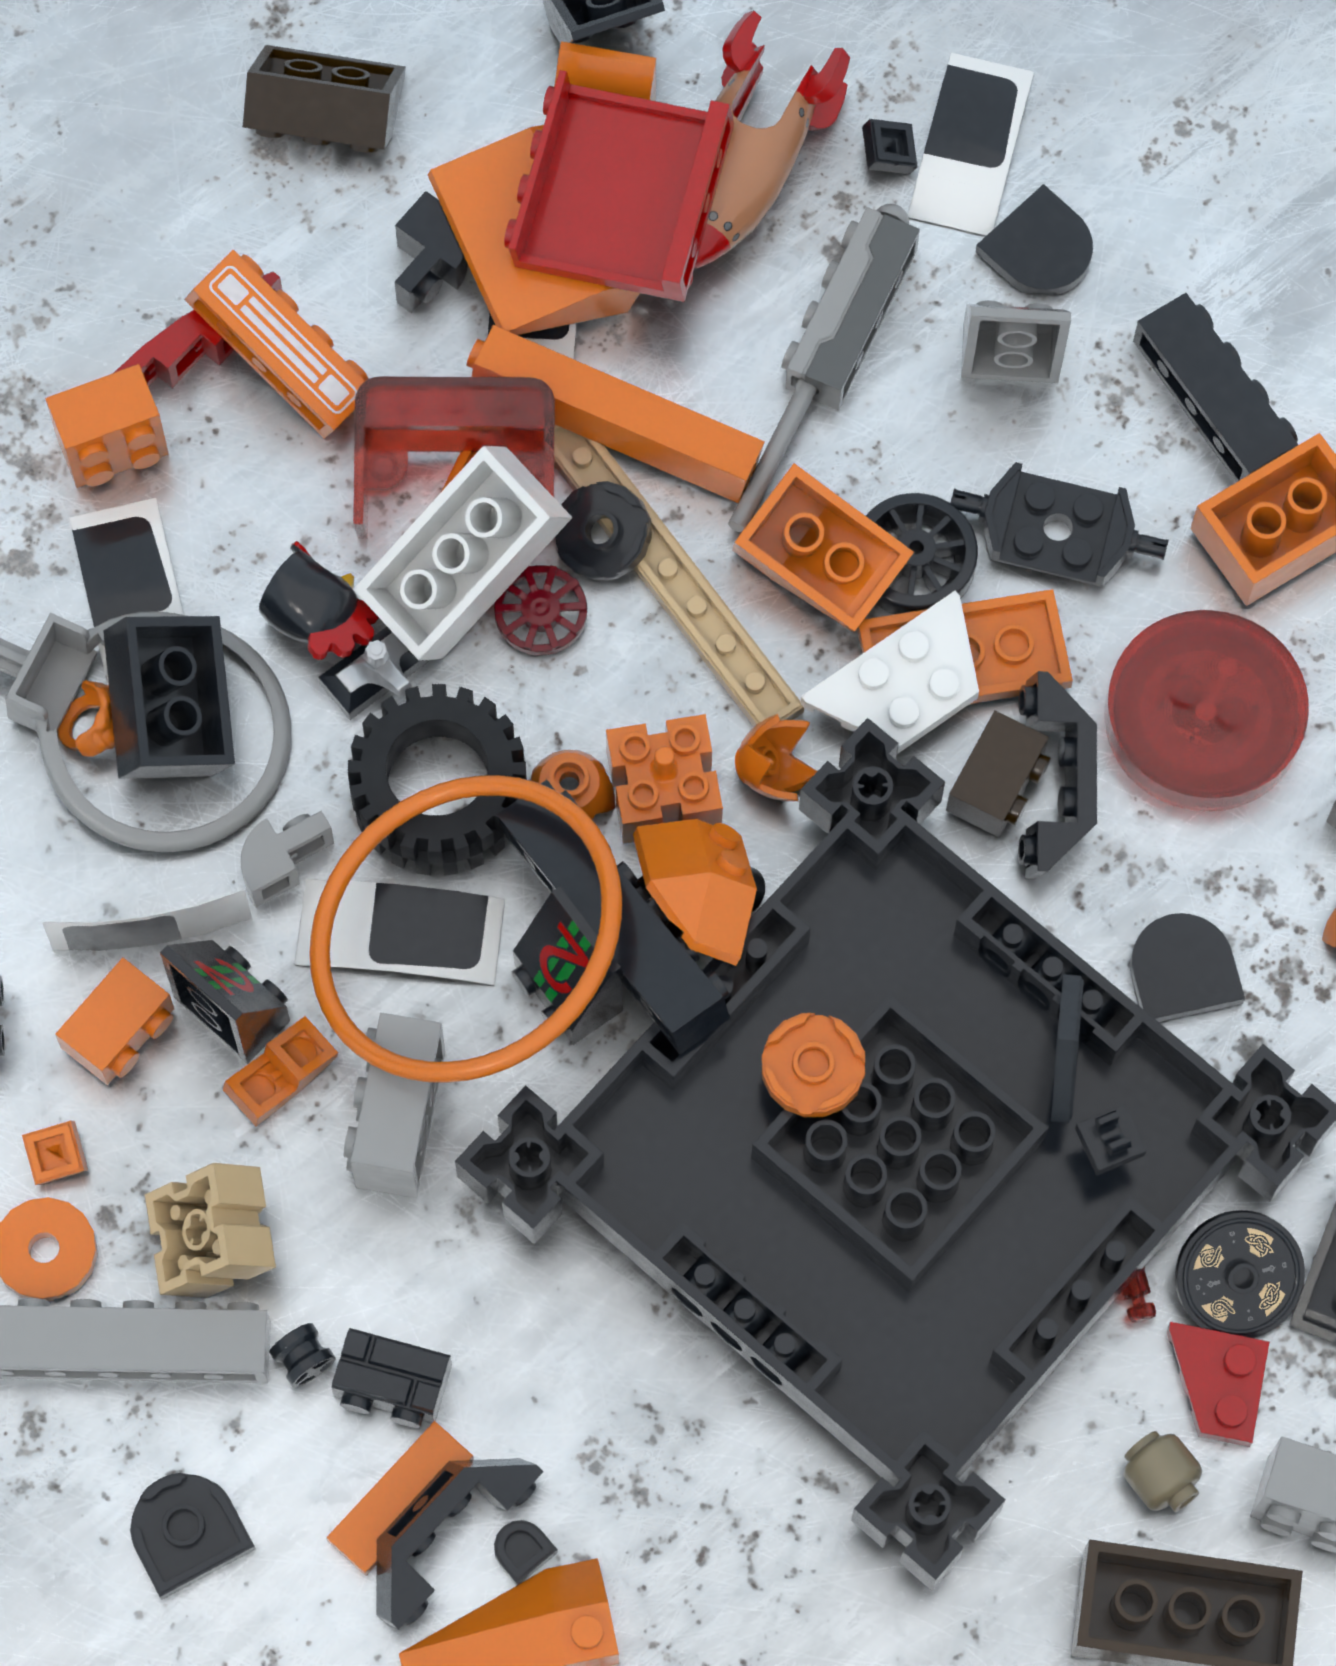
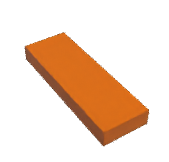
(358, 1532)

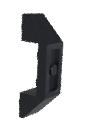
(1053, 709)
(399, 1587)

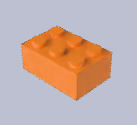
(1273, 520)

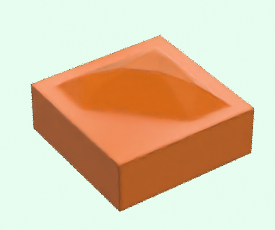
(55, 1152)

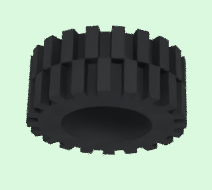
(434, 837)

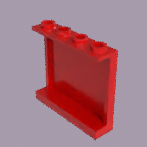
(619, 189)

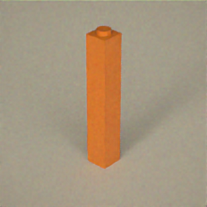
(626, 415)

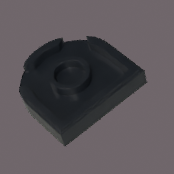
(1040, 245)
(1184, 968)
(186, 1531)

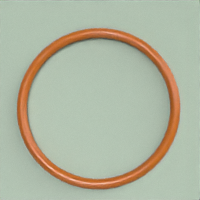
(547, 1031)

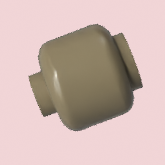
(1162, 1472)

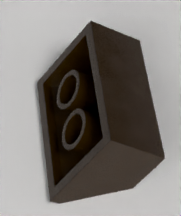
(322, 98)

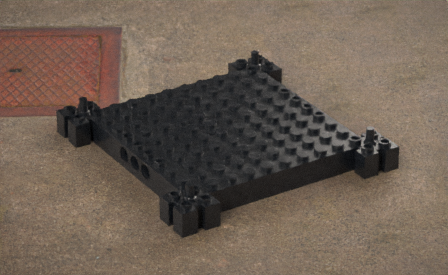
(939, 1230)

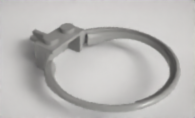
(47, 686)

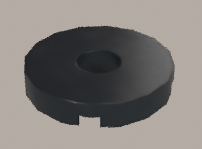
(629, 536)

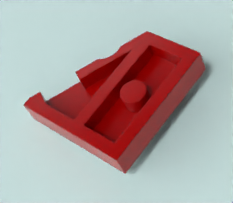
(1221, 1379)

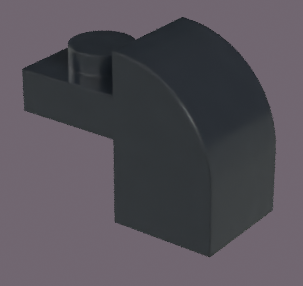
(436, 253)

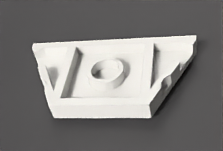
(905, 680)

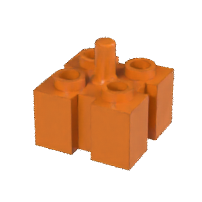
(663, 774)

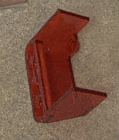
(447, 416)

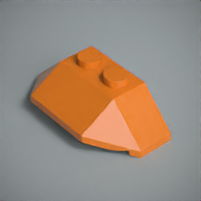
(700, 883)

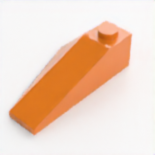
(544, 1621)

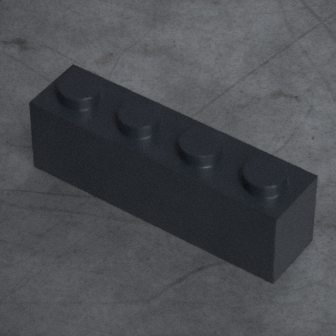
(1213, 387)

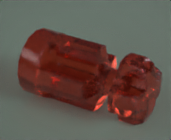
(1136, 1291)

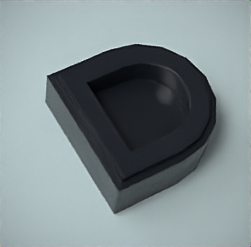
(522, 1549)

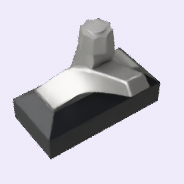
(370, 673)

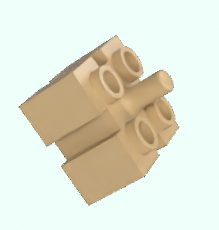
(210, 1230)

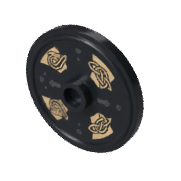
(1240, 1274)

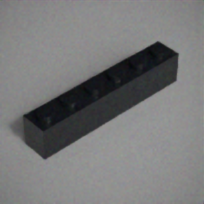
(653, 962)

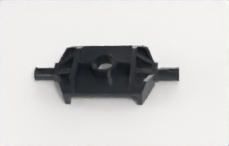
(1027, 502)

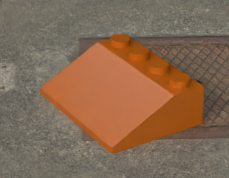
(479, 201)

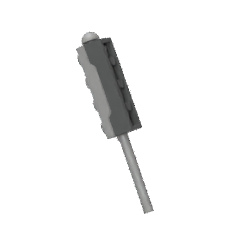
(837, 332)

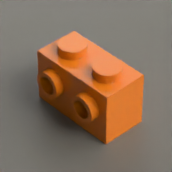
(116, 1022)

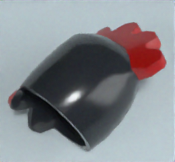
(316, 607)

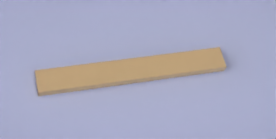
(686, 594)

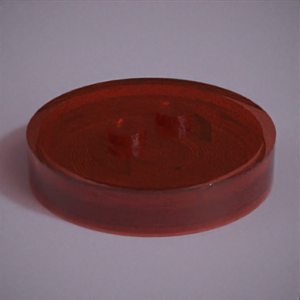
(1206, 710)

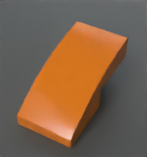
(281, 1071)

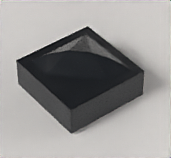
(889, 146)

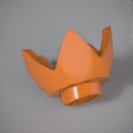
(767, 759)
(595, 789)

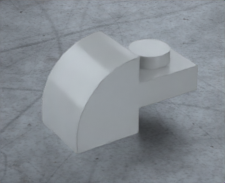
(271, 858)

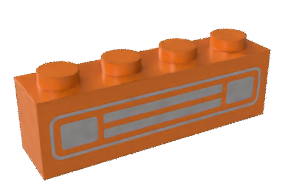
(278, 342)

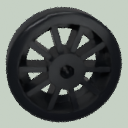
(927, 555)

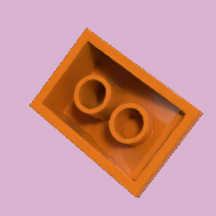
(822, 549)

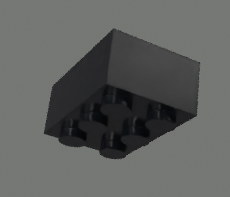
(168, 697)

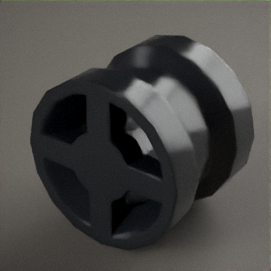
(302, 1355)

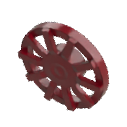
(542, 611)

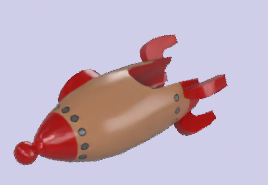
(763, 157)

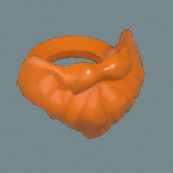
(101, 734)

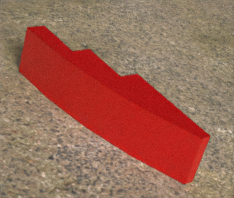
(182, 345)

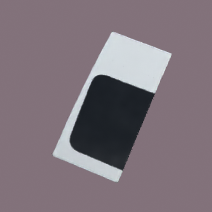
(970, 144)
(125, 563)
(149, 929)
(408, 930)

